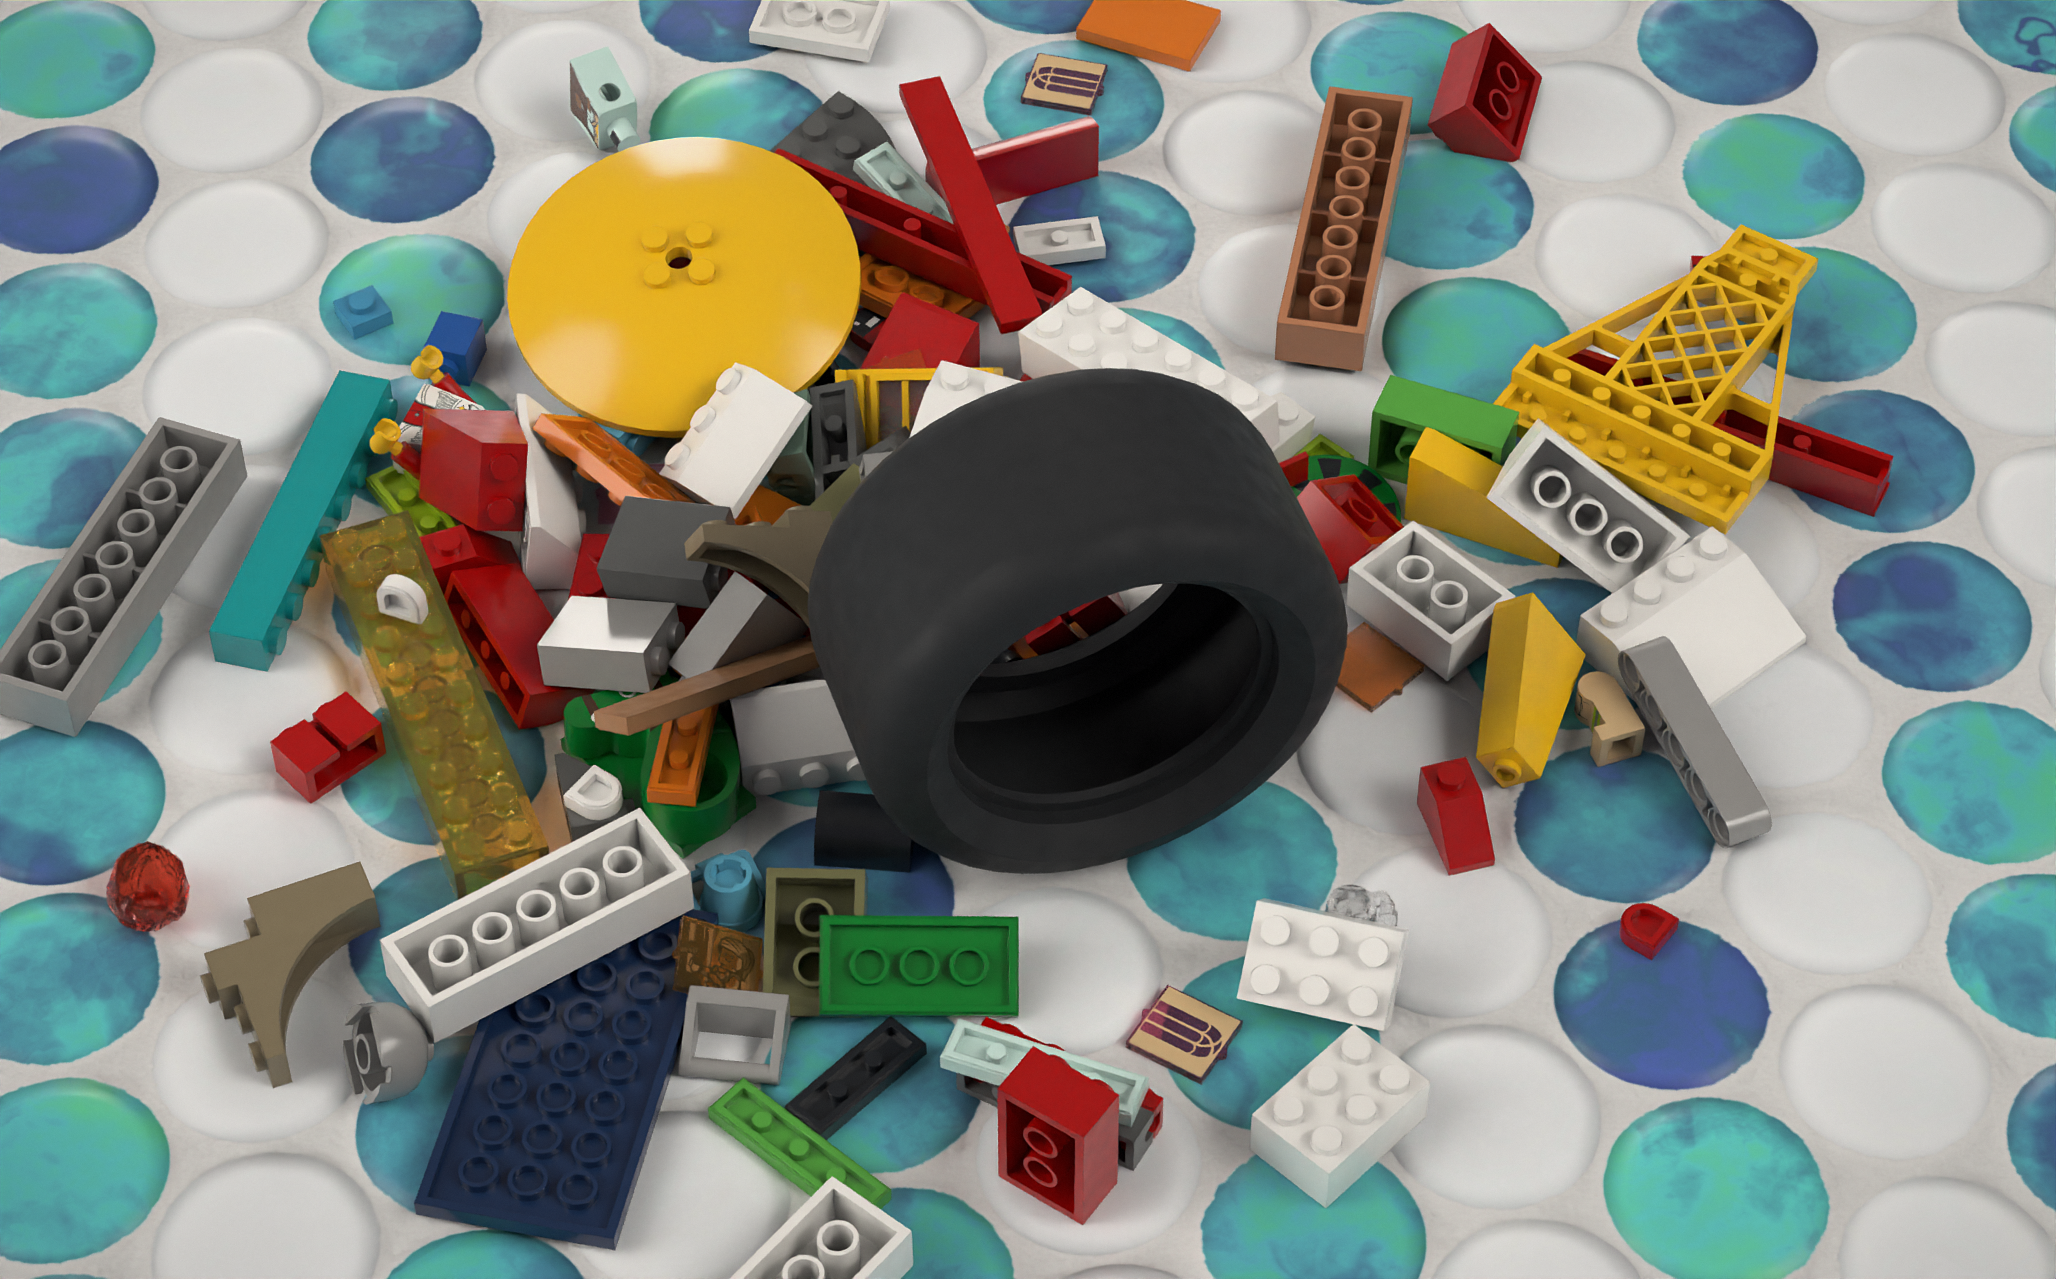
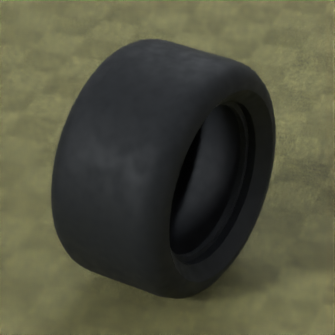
(1025, 515)

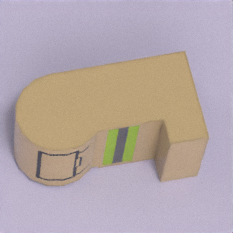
(1611, 719)

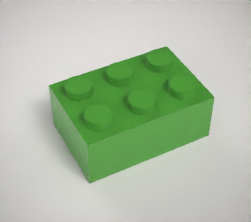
(1410, 406)

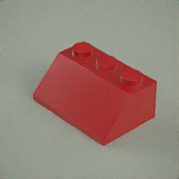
(1485, 97)

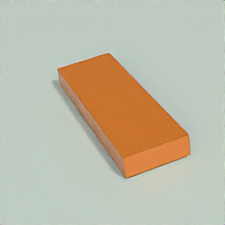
(681, 758)

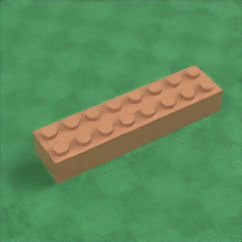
(1344, 229)

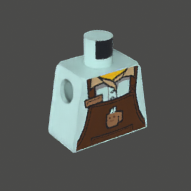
(608, 116)

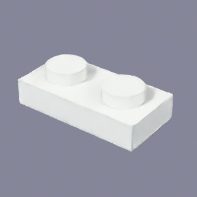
(1061, 241)

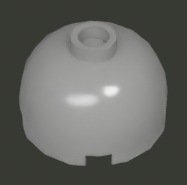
(386, 1051)

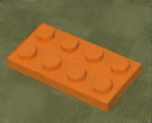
(604, 459)

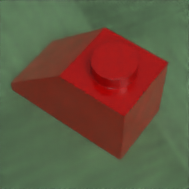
(465, 549)
(1455, 815)

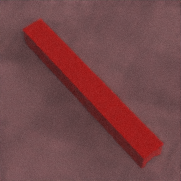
(921, 240)
(1801, 454)

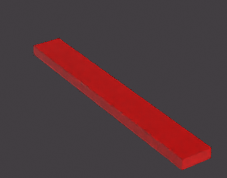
(970, 204)

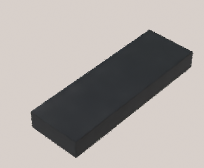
(857, 1078)

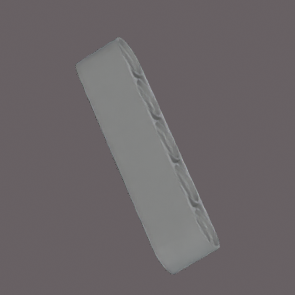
(1694, 742)

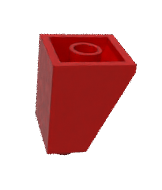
(928, 327)
(474, 467)

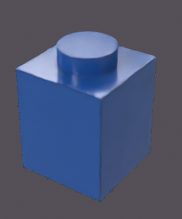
(461, 344)

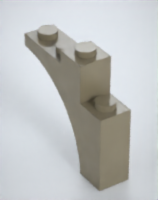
(774, 555)
(286, 943)

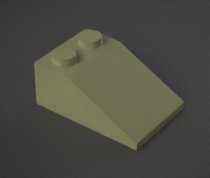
(793, 927)

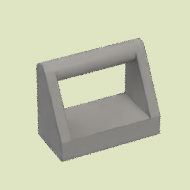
(735, 1014)

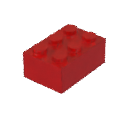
(1058, 1134)

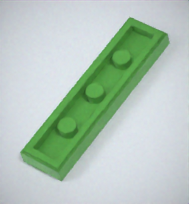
(790, 1144)

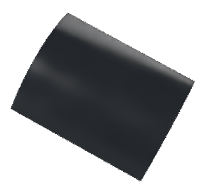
(858, 834)

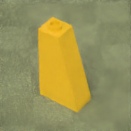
(1450, 494)
(1525, 689)

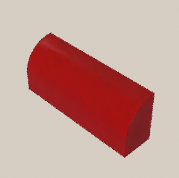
(1037, 160)
(501, 626)

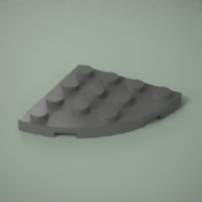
(836, 137)

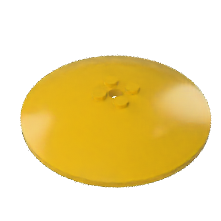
(646, 341)

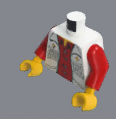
(443, 393)

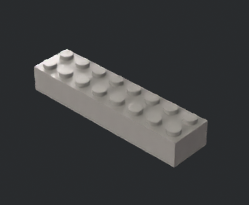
(117, 575)

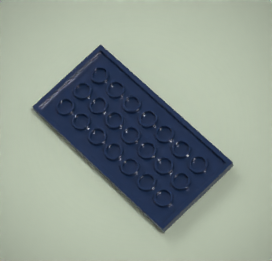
(563, 1099)

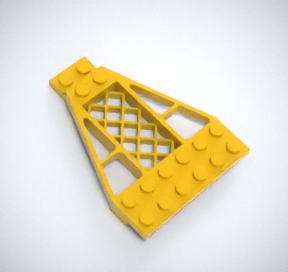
(1665, 447)

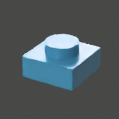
(363, 312)

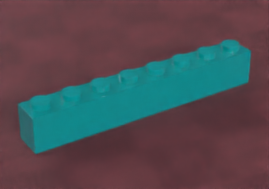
(310, 503)

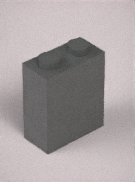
(648, 554)

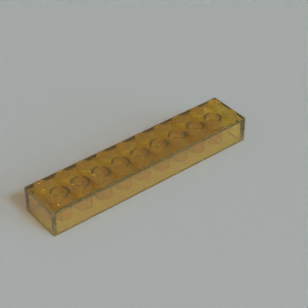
(434, 708)

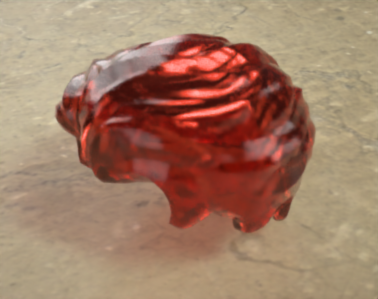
(147, 887)

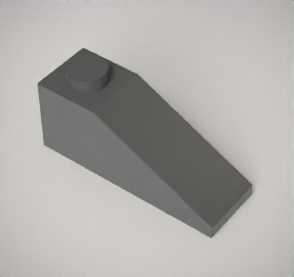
(835, 431)

